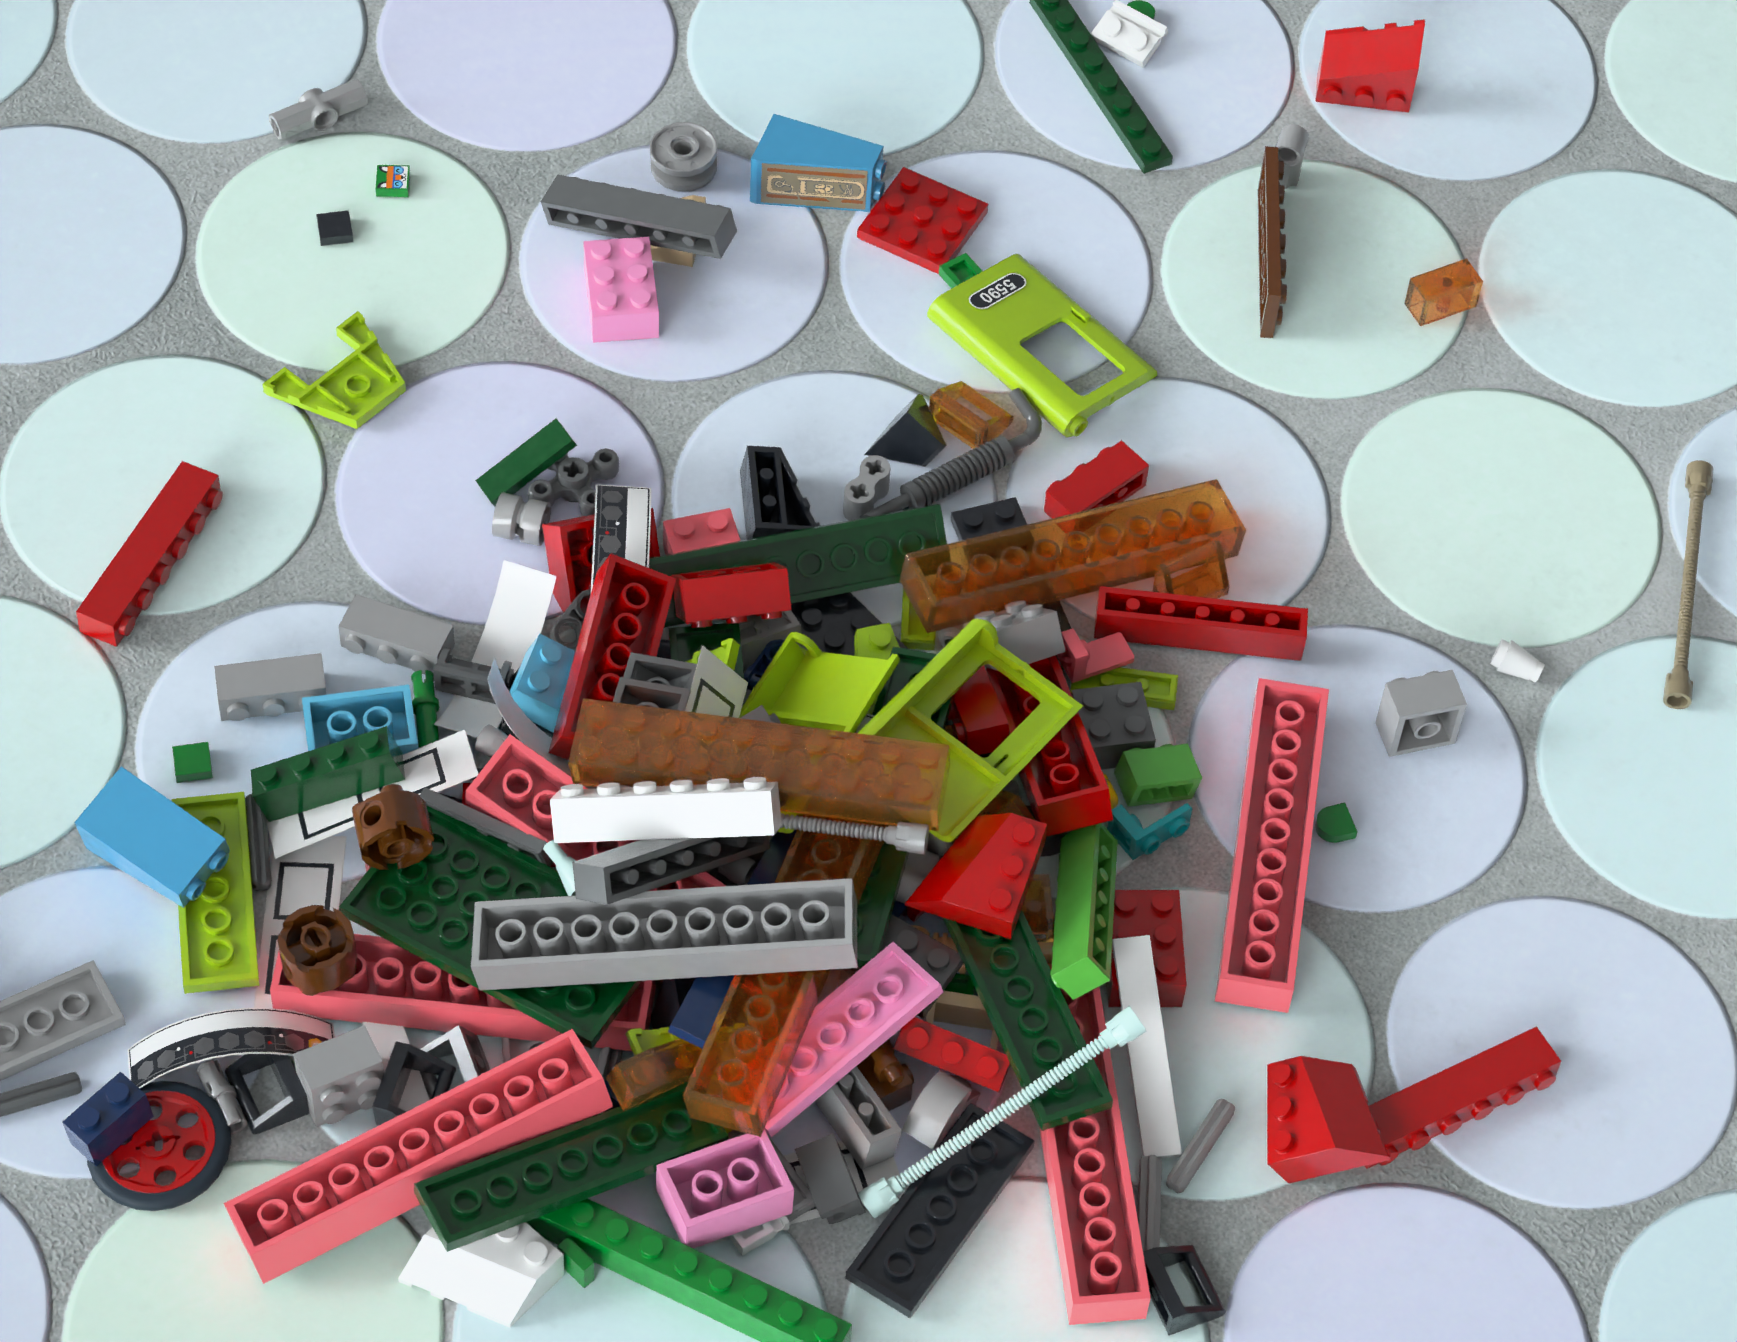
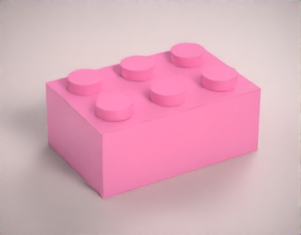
(621, 289)
(724, 1189)

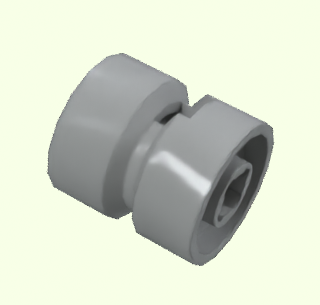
(521, 519)

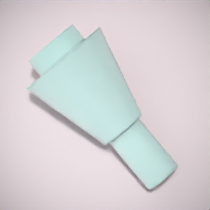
(563, 865)

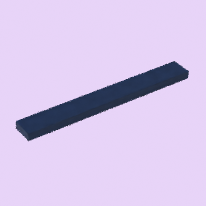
(707, 994)

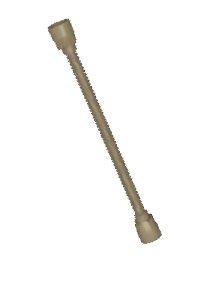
(1678, 685)

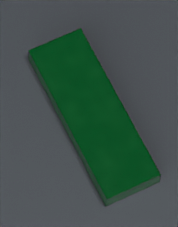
(526, 461)

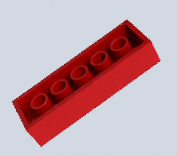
(621, 618)
(1065, 776)

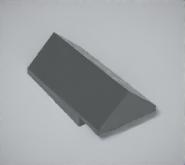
(655, 682)

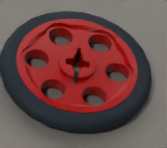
(192, 1176)

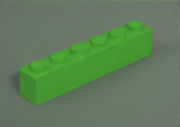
(1084, 910)

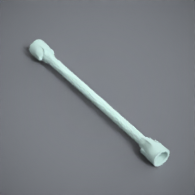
(884, 1193)

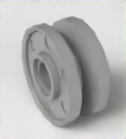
(683, 156)

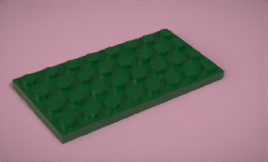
(432, 916)

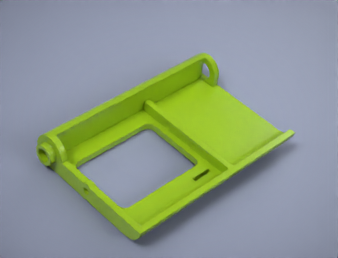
(819, 688)

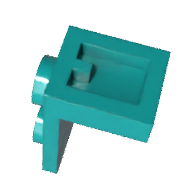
(1139, 841)

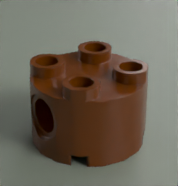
(393, 828)
(317, 949)

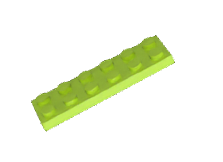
(220, 923)

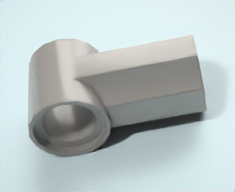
(1291, 150)

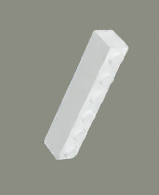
(666, 811)

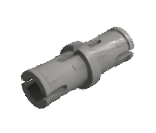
(223, 1093)

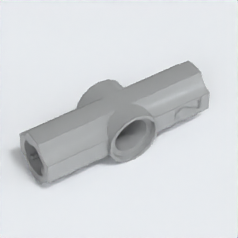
(318, 109)

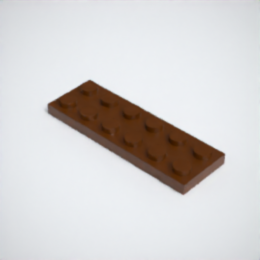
(1271, 242)

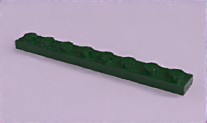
(1103, 84)

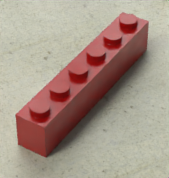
(149, 554)
(1202, 623)
(1465, 1092)

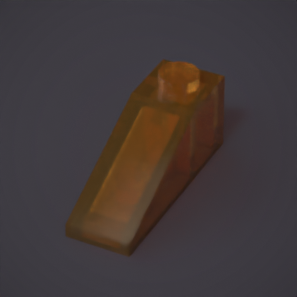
(653, 1072)

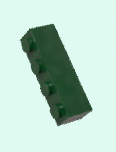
(327, 774)

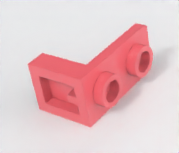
(1095, 657)

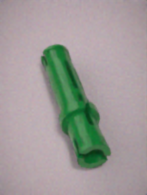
(425, 707)

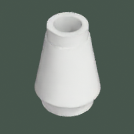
(1516, 661)

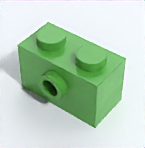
(1157, 774)

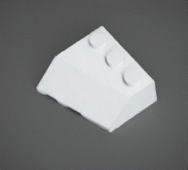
(491, 1276)

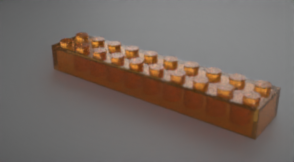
(1067, 554)
(814, 767)
(769, 1012)

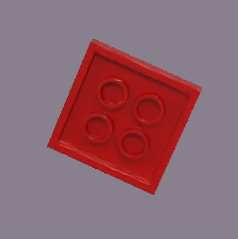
(922, 220)

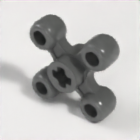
(575, 479)

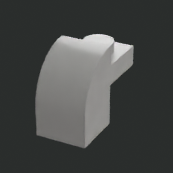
(939, 1108)

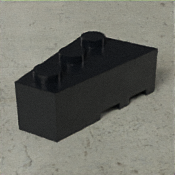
(771, 494)

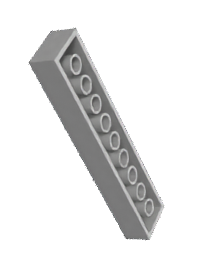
(666, 935)

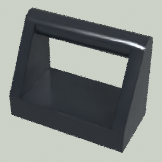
(401, 1062)
(291, 1108)
(1164, 1296)

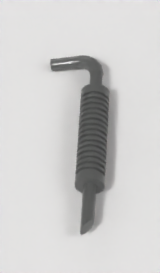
(967, 467)

